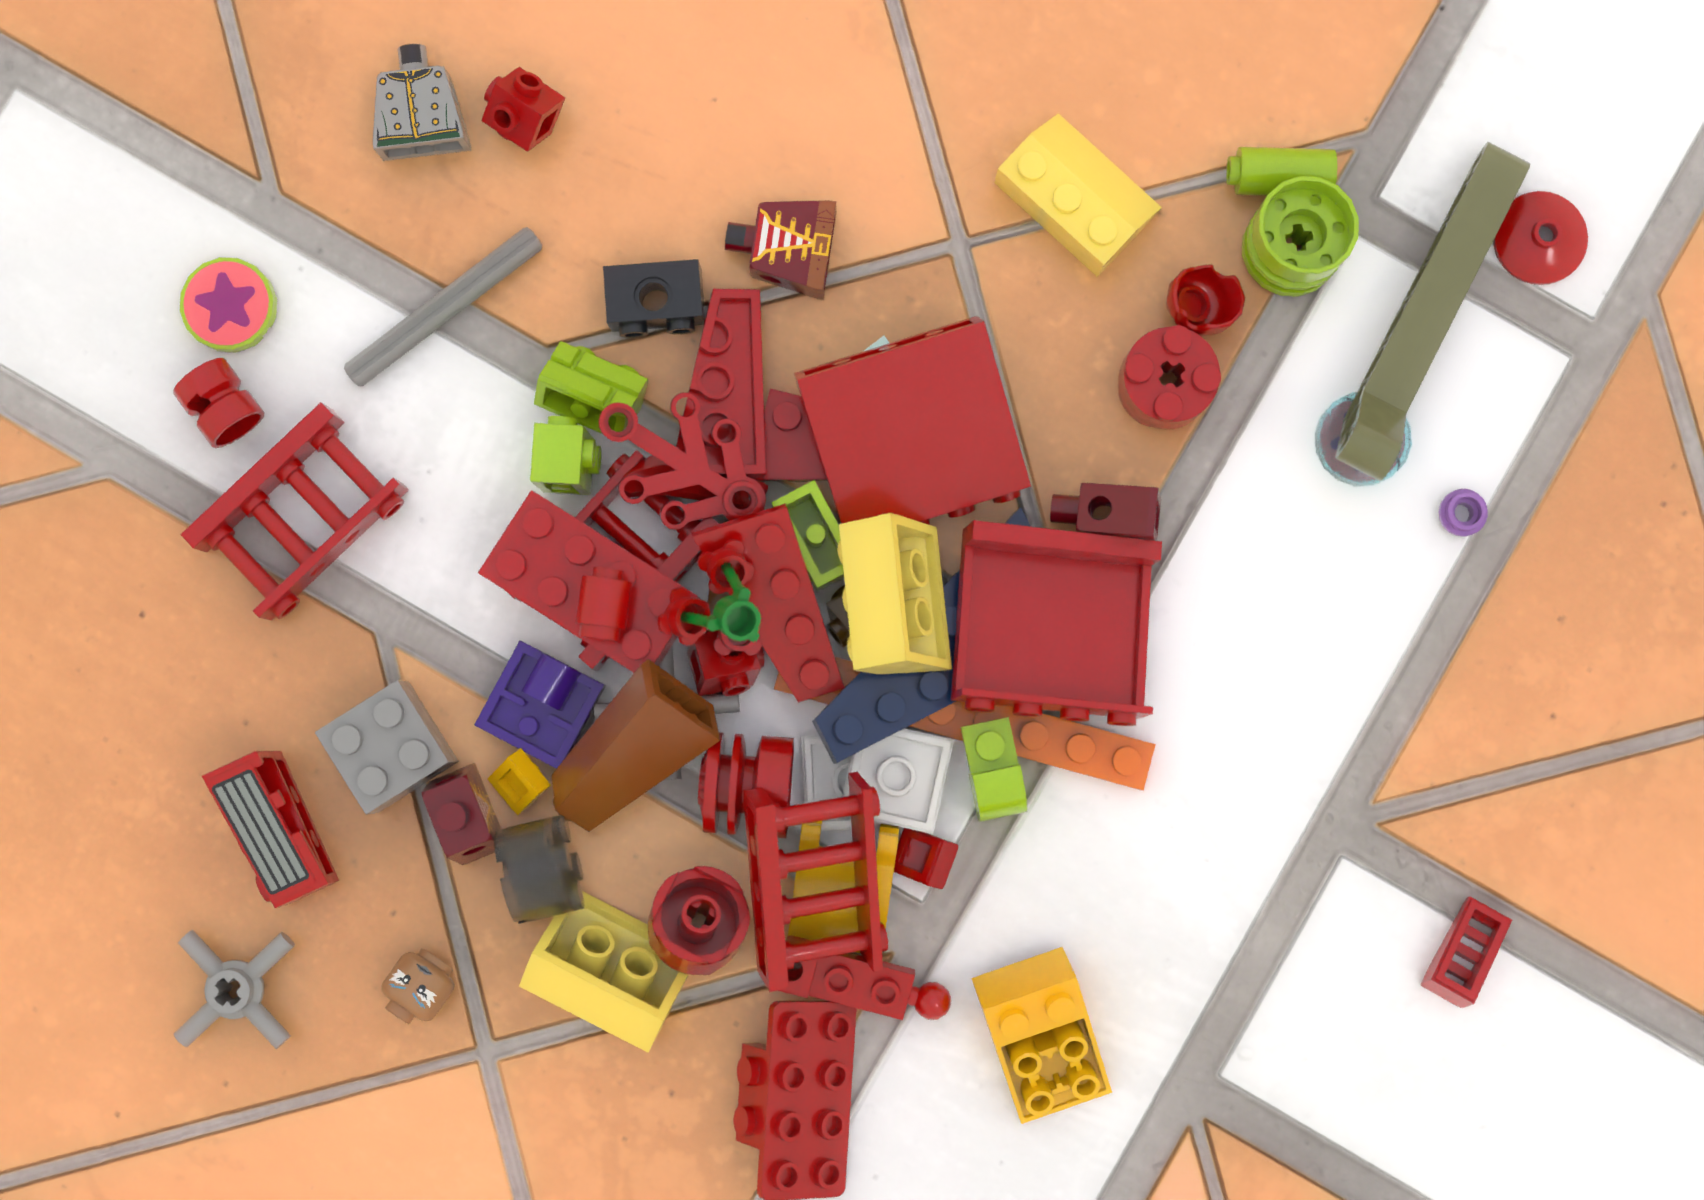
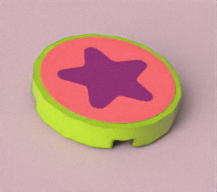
(228, 304)

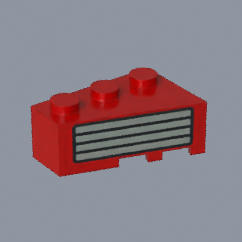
(272, 826)

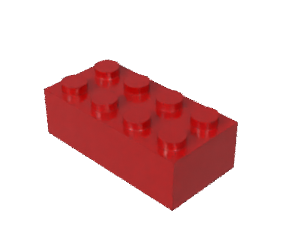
(543, 566)

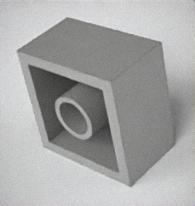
(386, 747)

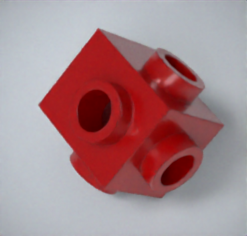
(522, 108)
(722, 673)

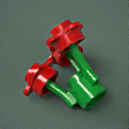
(732, 616)

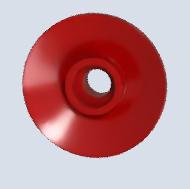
(1529, 256)

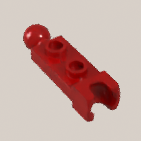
(852, 983)

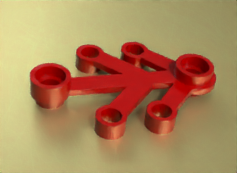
(690, 467)

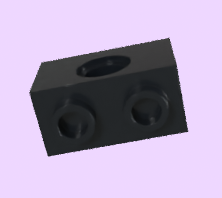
(630, 283)

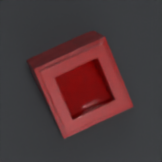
(924, 858)

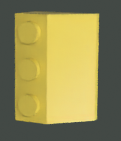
(1076, 193)
(894, 595)
(604, 972)

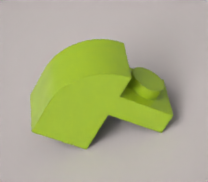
(994, 769)

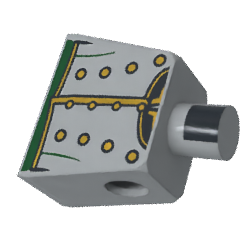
(417, 110)

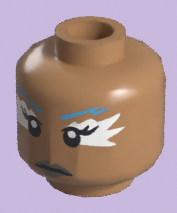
(417, 986)

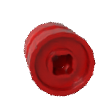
(215, 397)

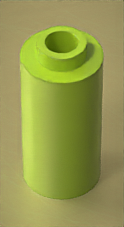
(1263, 168)

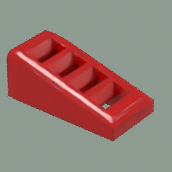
(1442, 962)

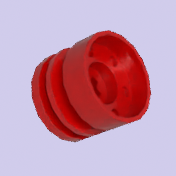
(726, 776)

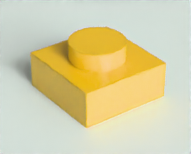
(519, 781)

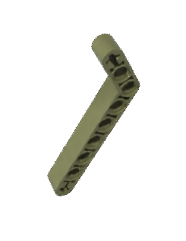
(1377, 415)

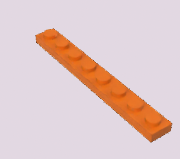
(1037, 738)

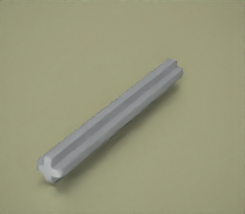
(443, 307)

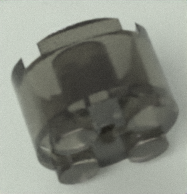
(539, 870)

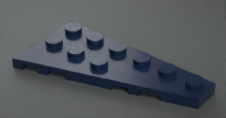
(886, 703)

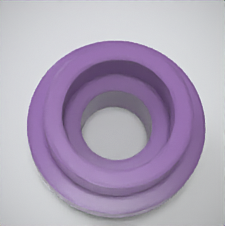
(1477, 512)

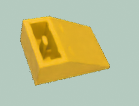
(1042, 1034)

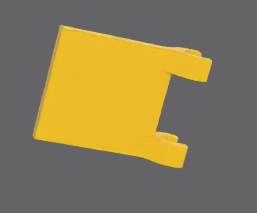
(840, 877)

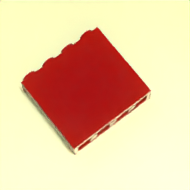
(915, 426)
(1053, 622)

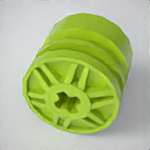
(1313, 216)

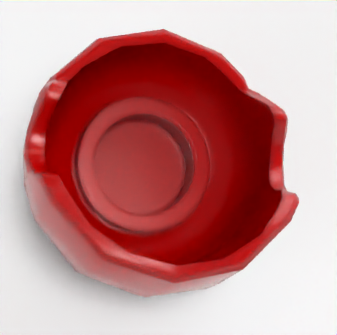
(1205, 300)

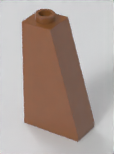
(633, 746)

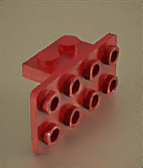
(799, 1099)

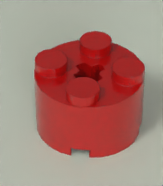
(1167, 351)
(679, 901)

